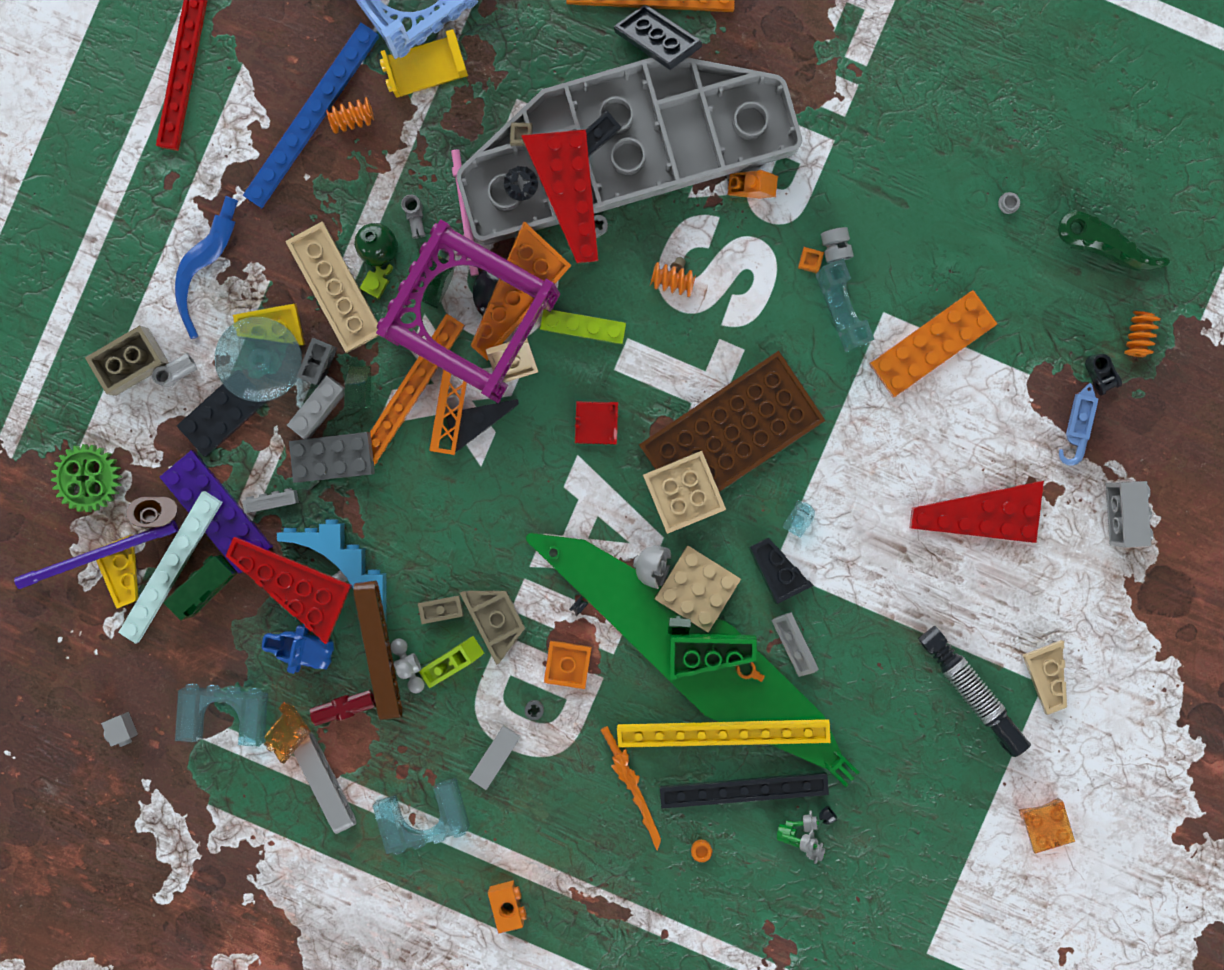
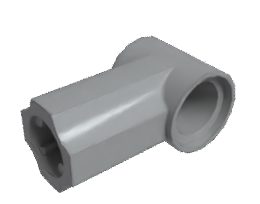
(176, 370)

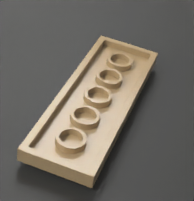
(334, 286)

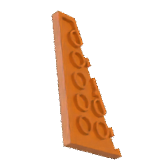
(510, 304)

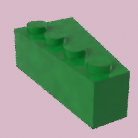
(709, 652)

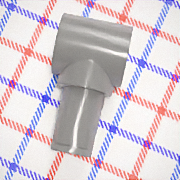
(414, 216)

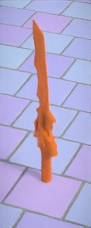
(631, 780)

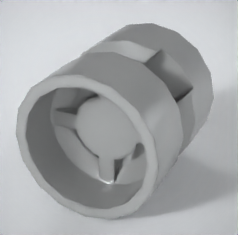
(837, 244)

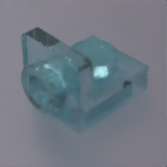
(799, 518)

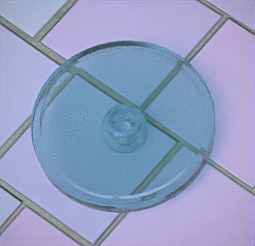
(258, 359)

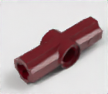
(342, 707)

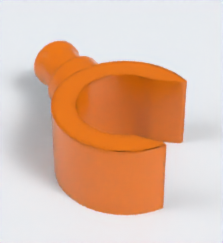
(753, 674)

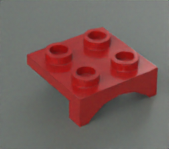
(596, 422)

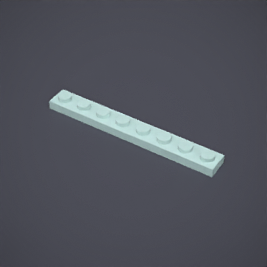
(170, 567)

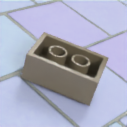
(126, 360)

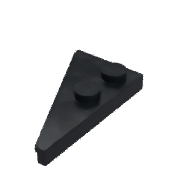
(478, 420)

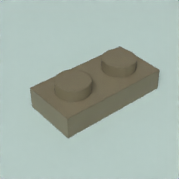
(440, 609)

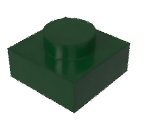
(679, 625)

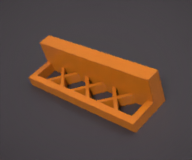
(440, 414)

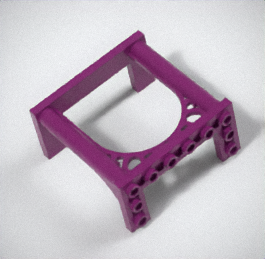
(448, 241)

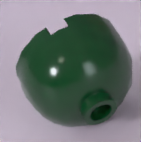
(375, 244)

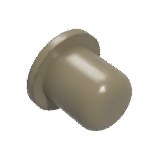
(679, 263)

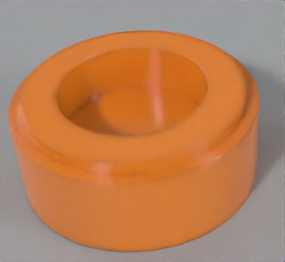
(701, 850)

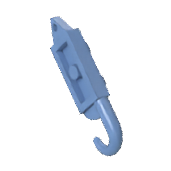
(1080, 424)

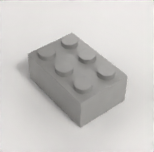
(1129, 514)

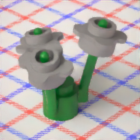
(807, 843)

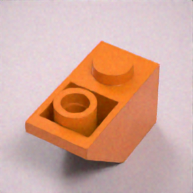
(753, 184)

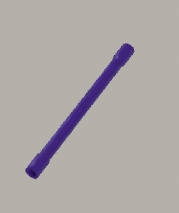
(35, 576)

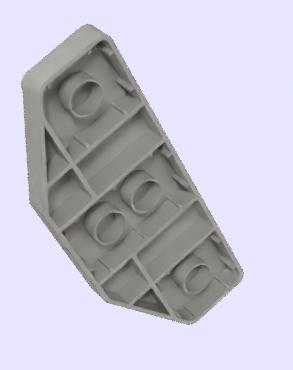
(674, 134)

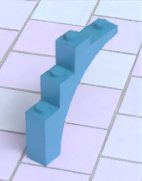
(331, 544)

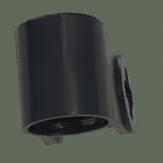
(1106, 376)

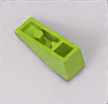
(451, 662)

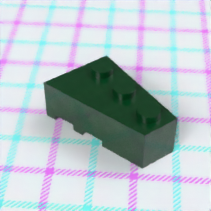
(200, 587)

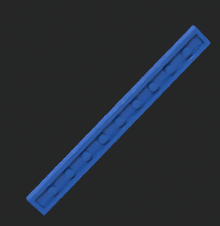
(311, 115)

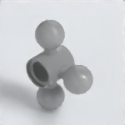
(407, 666)

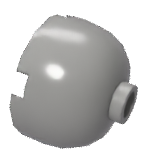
(651, 565)

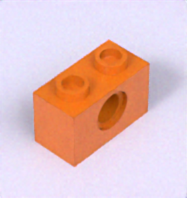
(506, 919)

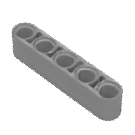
(324, 785)

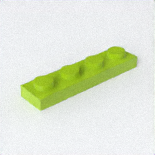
(583, 326)

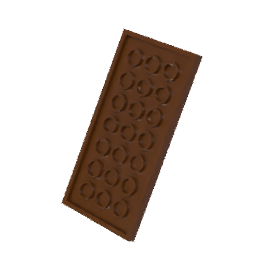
(740, 423)

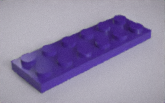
(187, 481)

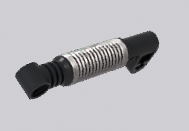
(985, 706)

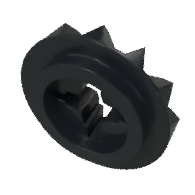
(529, 188)

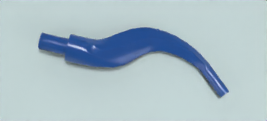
(201, 256)

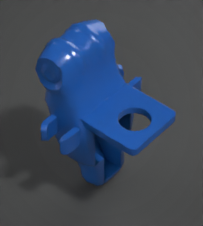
(299, 649)

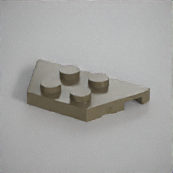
(495, 620)

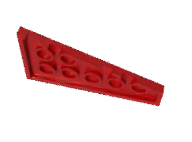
(565, 176)
(996, 514)
(302, 591)

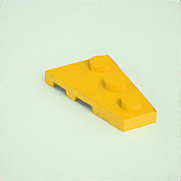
(286, 315)
(120, 575)

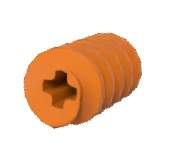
(350, 116)
(673, 279)
(1142, 334)

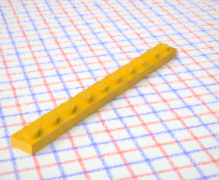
(723, 733)

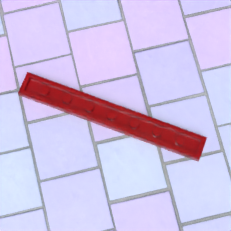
(181, 74)

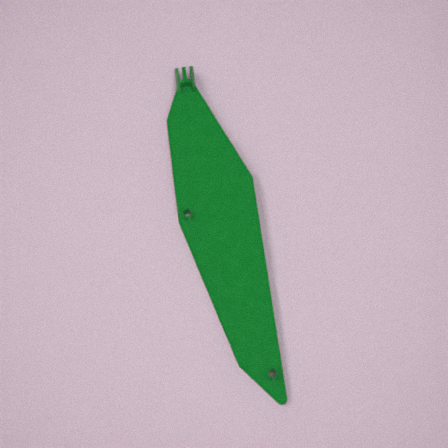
(643, 621)

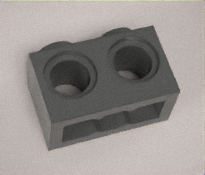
(316, 361)

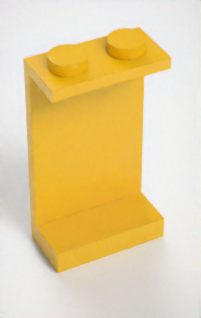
(424, 66)

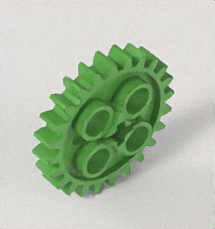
(67, 478)

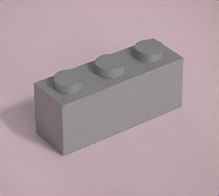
(317, 407)

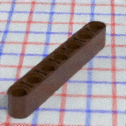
(378, 650)

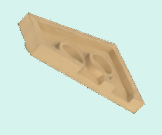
(1047, 674)

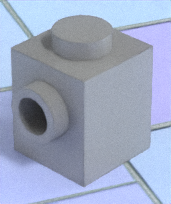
(119, 730)

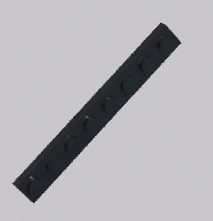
(744, 790)

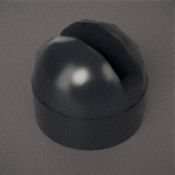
(828, 815)

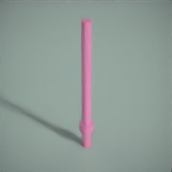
(466, 225)

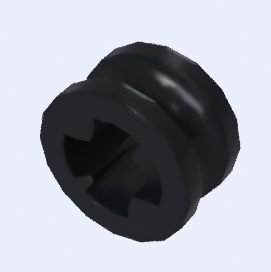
(578, 606)

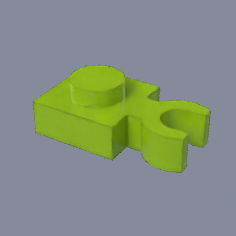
(375, 282)

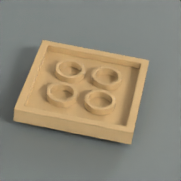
(684, 492)
(697, 589)

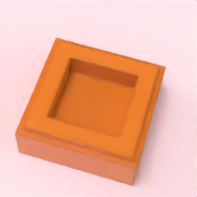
(810, 260)

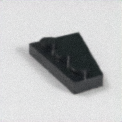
(777, 571)

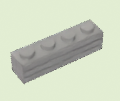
(270, 501)

